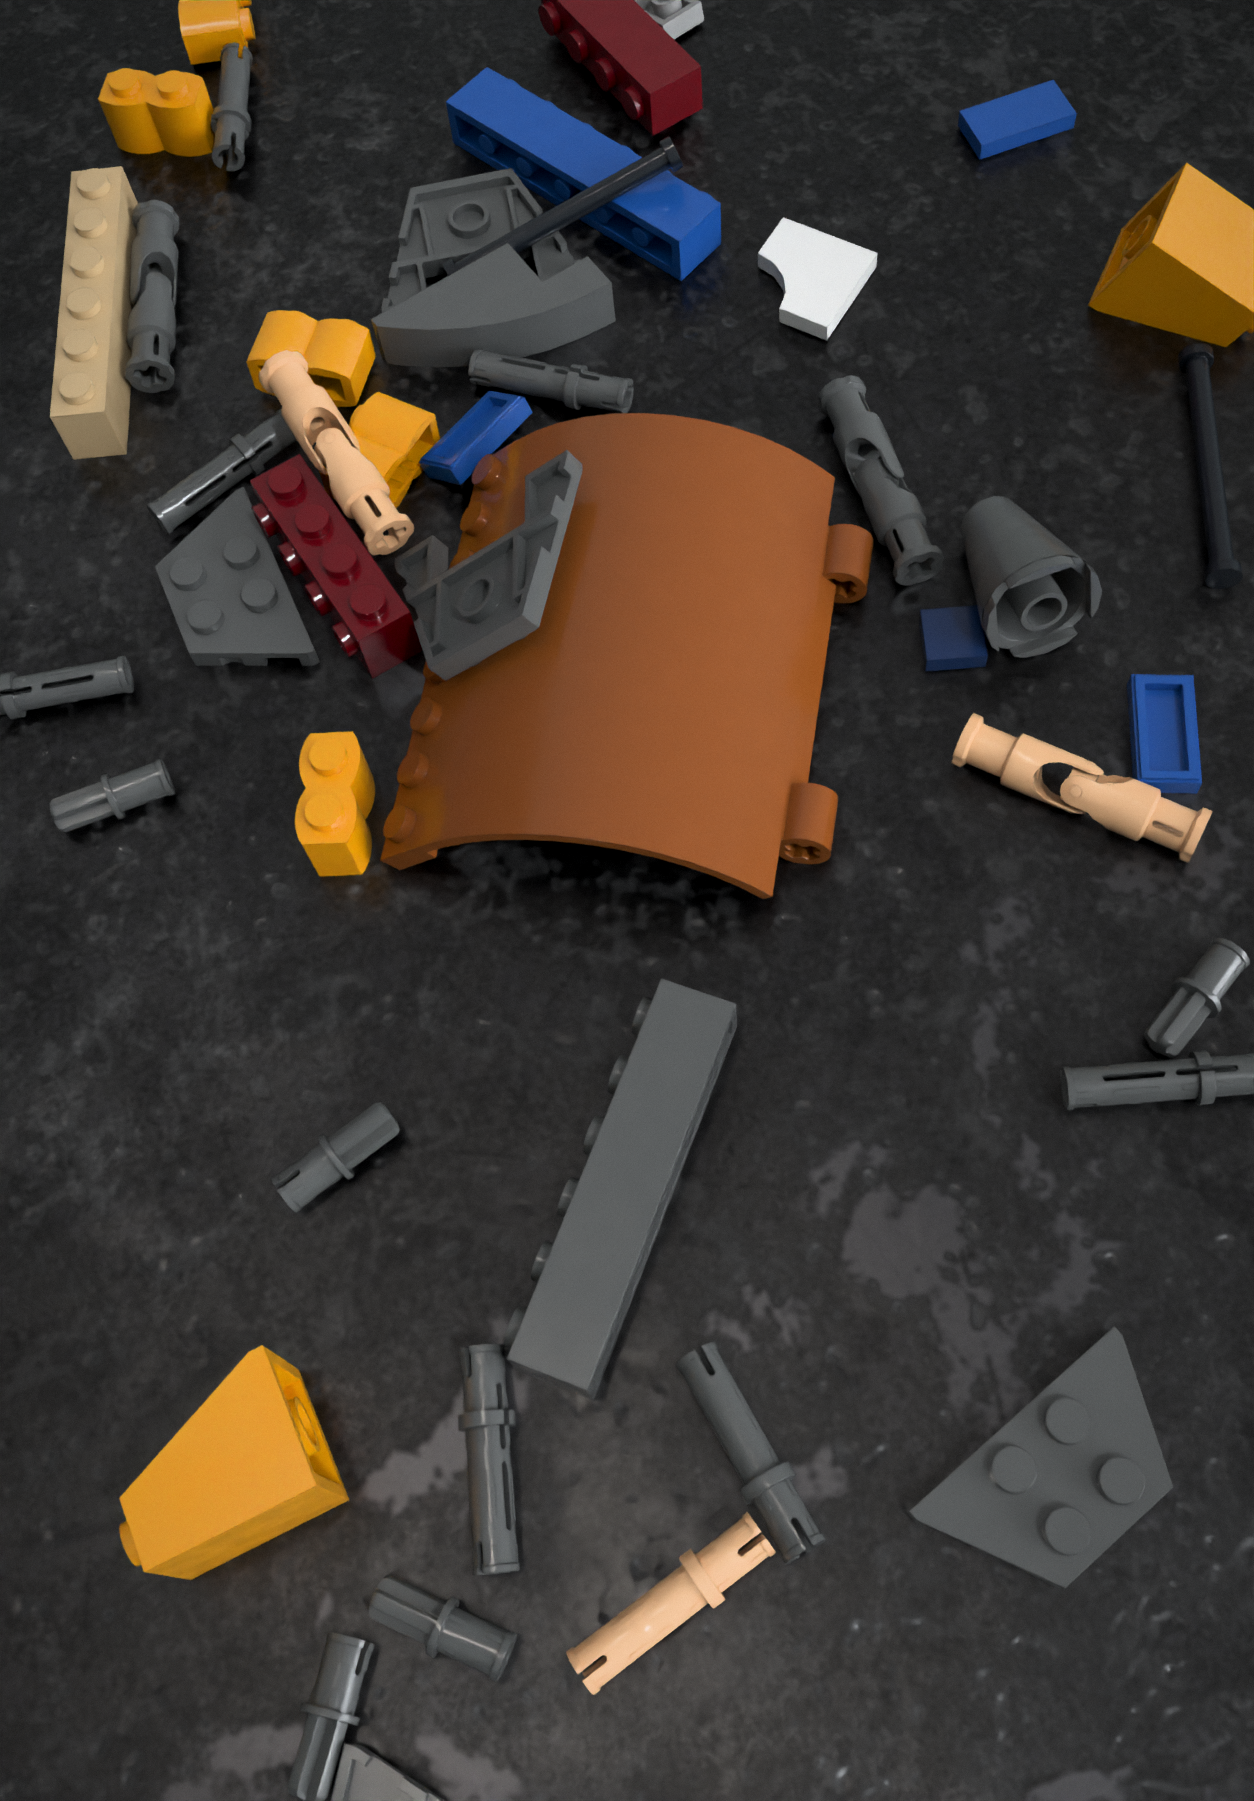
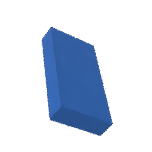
(1016, 119)
(475, 436)
(1164, 732)

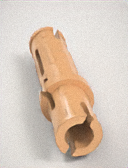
(670, 1603)

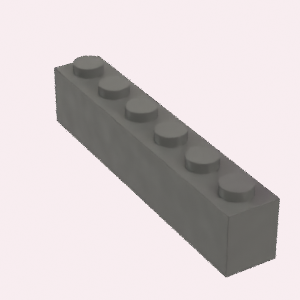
(623, 1190)

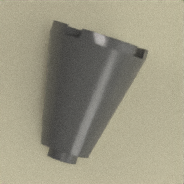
(1025, 579)

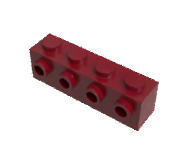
(628, 57)
(336, 565)

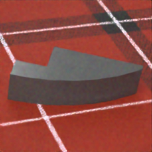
(495, 308)

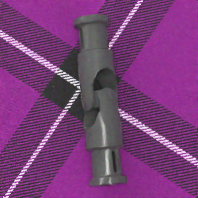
(154, 293)
(880, 482)

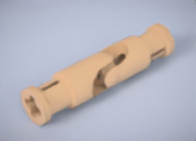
(352, 477)
(1112, 800)

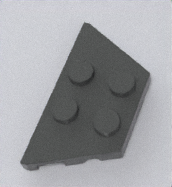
(232, 592)
(1059, 1473)

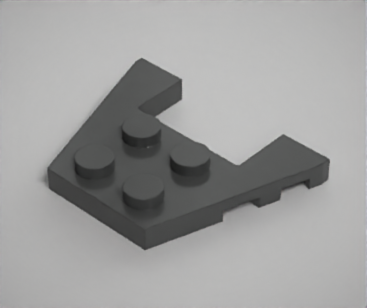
(460, 218)
(499, 589)

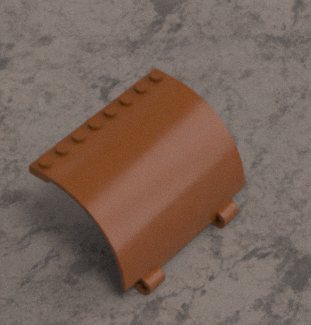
(669, 664)

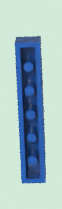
(562, 156)

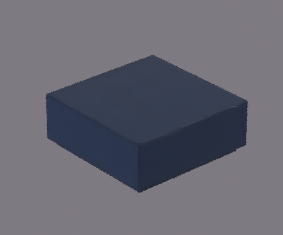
(952, 638)

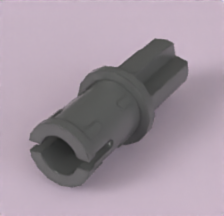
(112, 796)
(1196, 997)
(336, 1156)
(442, 1626)
(329, 1713)

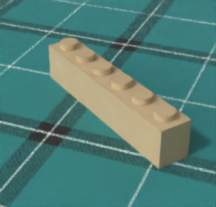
(91, 344)

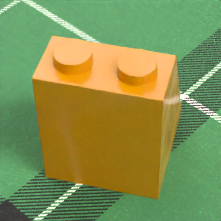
(1184, 263)
(232, 1474)

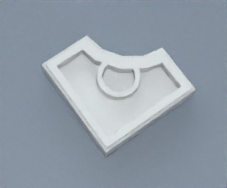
(816, 275)

